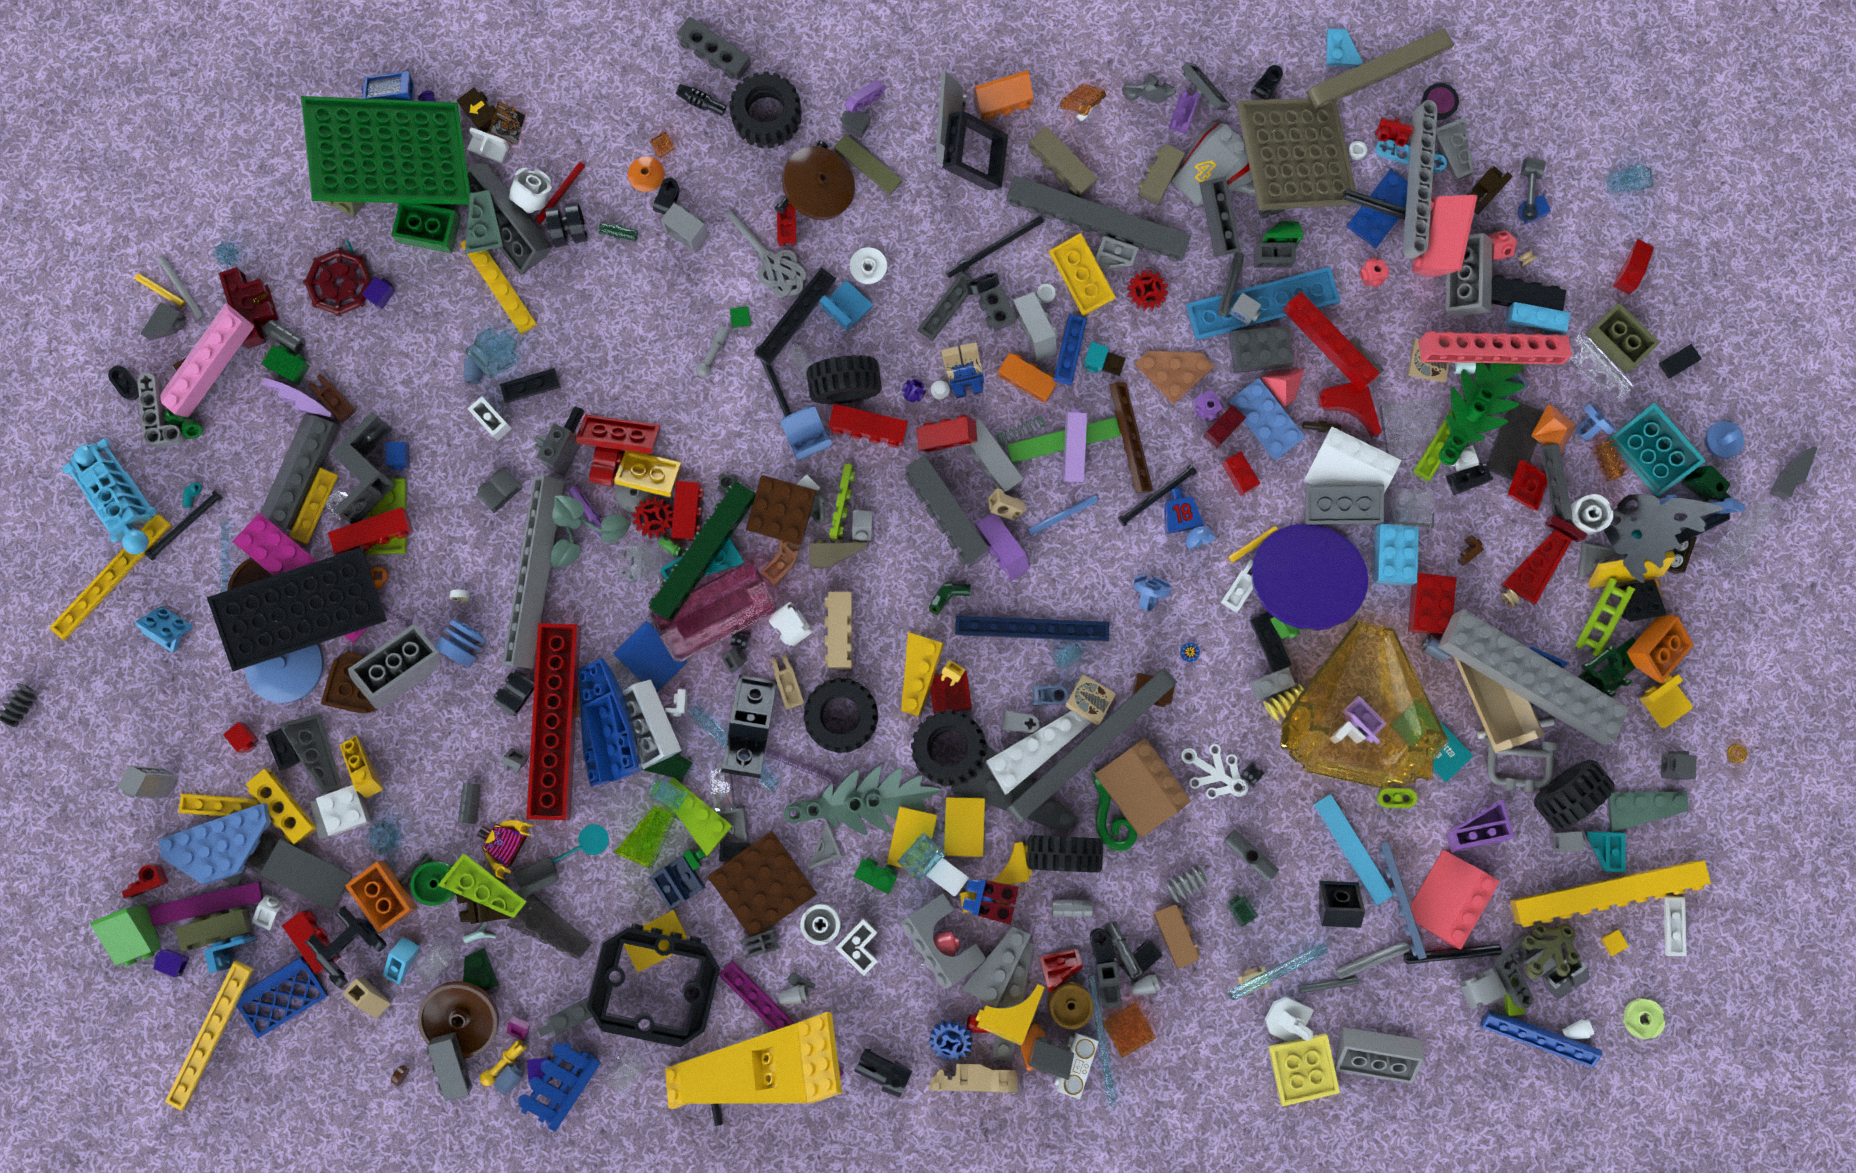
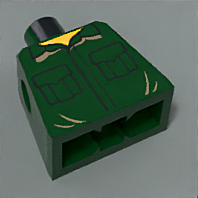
(1708, 485)

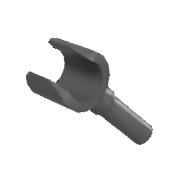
(793, 979)

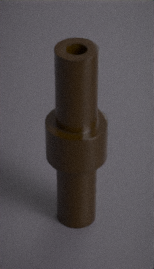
(1320, 426)

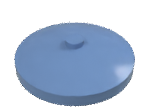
(287, 676)

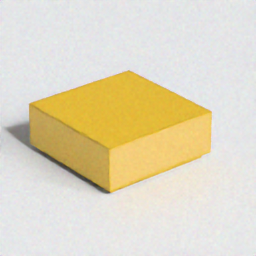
(1614, 942)

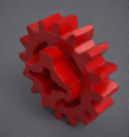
(1153, 294)
(648, 524)

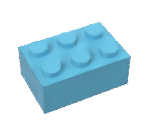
(1395, 555)

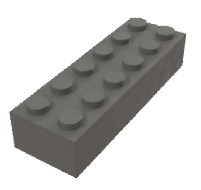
(946, 511)

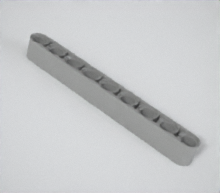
(1420, 180)

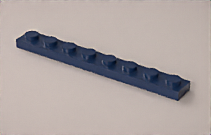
(1032, 628)

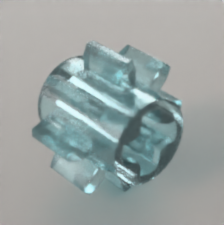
(230, 255)

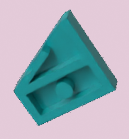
(1609, 850)

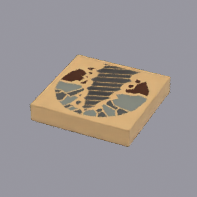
(1426, 370)
(1090, 700)

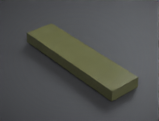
(867, 164)

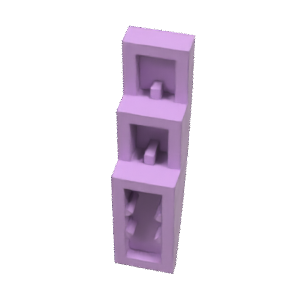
(302, 402)

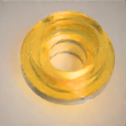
(1742, 753)

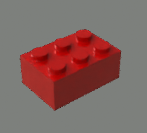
(1431, 604)

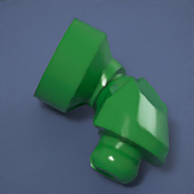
(190, 427)

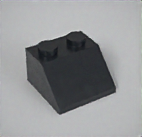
(1340, 904)

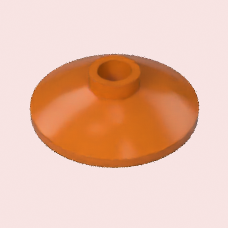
(649, 181)

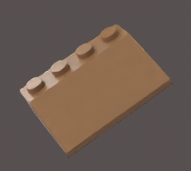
(1143, 787)

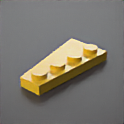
(920, 667)

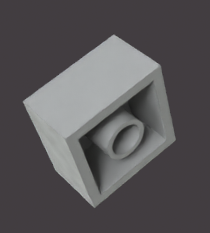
(685, 227)

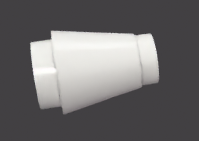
(1579, 1030)

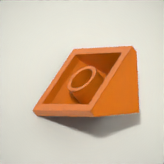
(1553, 428)

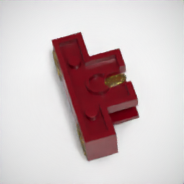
(251, 301)

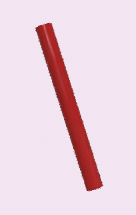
(560, 192)

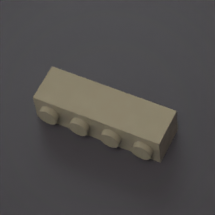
(1062, 162)

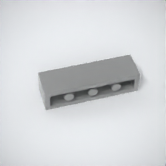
(994, 460)
(147, 782)

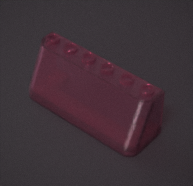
(716, 612)

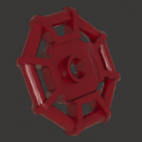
(328, 278)

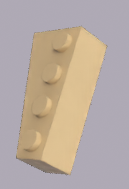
(839, 631)

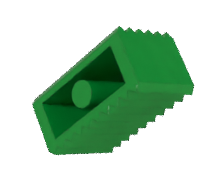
(285, 364)

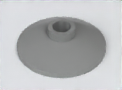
(629, 501)

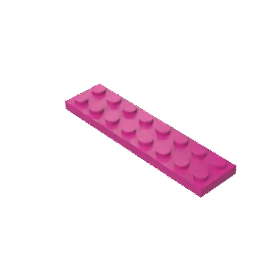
(276, 551)

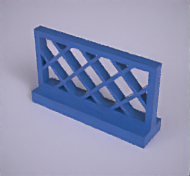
(273, 980)

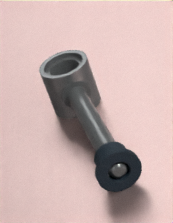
(1534, 170)

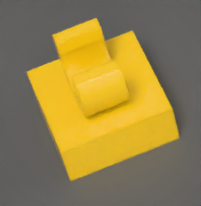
(952, 671)

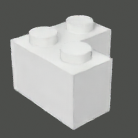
(854, 948)

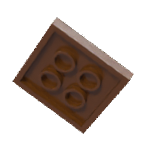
(781, 510)

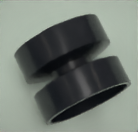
(561, 226)

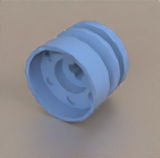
(460, 643)

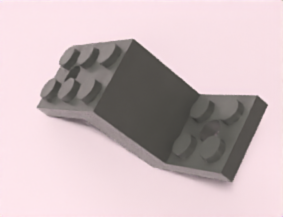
(352, 455)

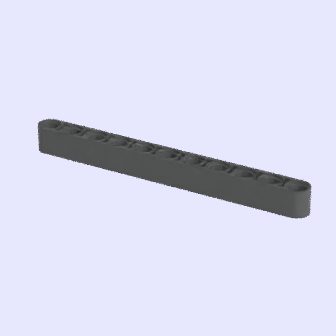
(1091, 745)

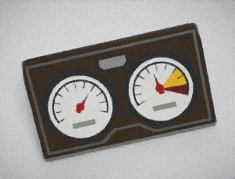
(1682, 557)

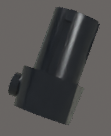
(888, 1074)

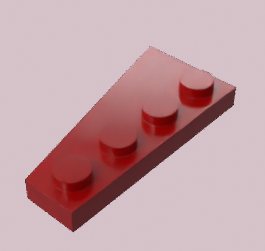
(1537, 569)

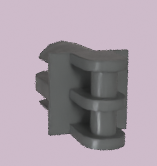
(762, 943)

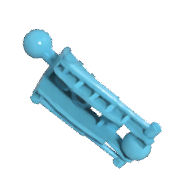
(113, 502)

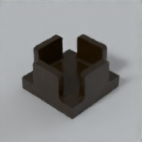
(1489, 187)

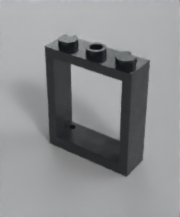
(954, 150)

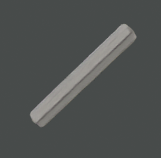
(1372, 960)

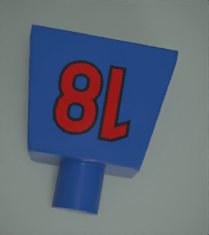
(1181, 513)

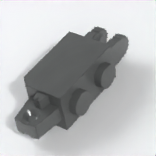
(566, 1019)

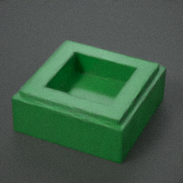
(740, 317)

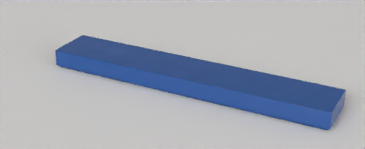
(1541, 1038)

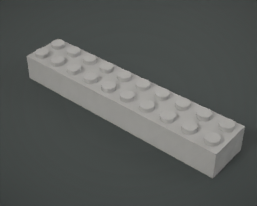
(1533, 677)

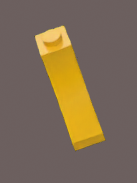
(1011, 1022)

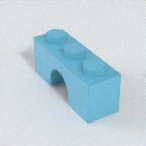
(1549, 320)

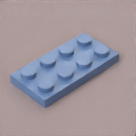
(1267, 419)

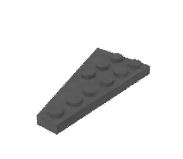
(985, 786)

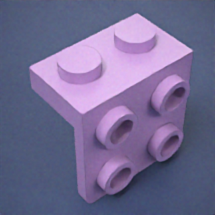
(1364, 719)

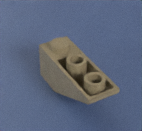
(830, 554)

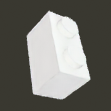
(489, 418)

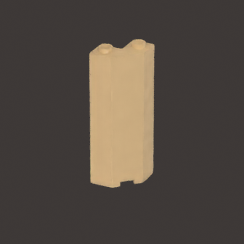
(1504, 714)

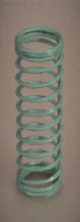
(999, 436)

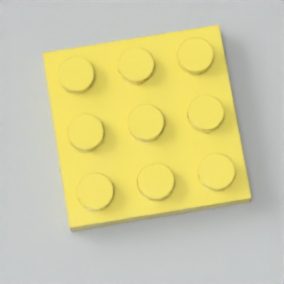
(1304, 1069)

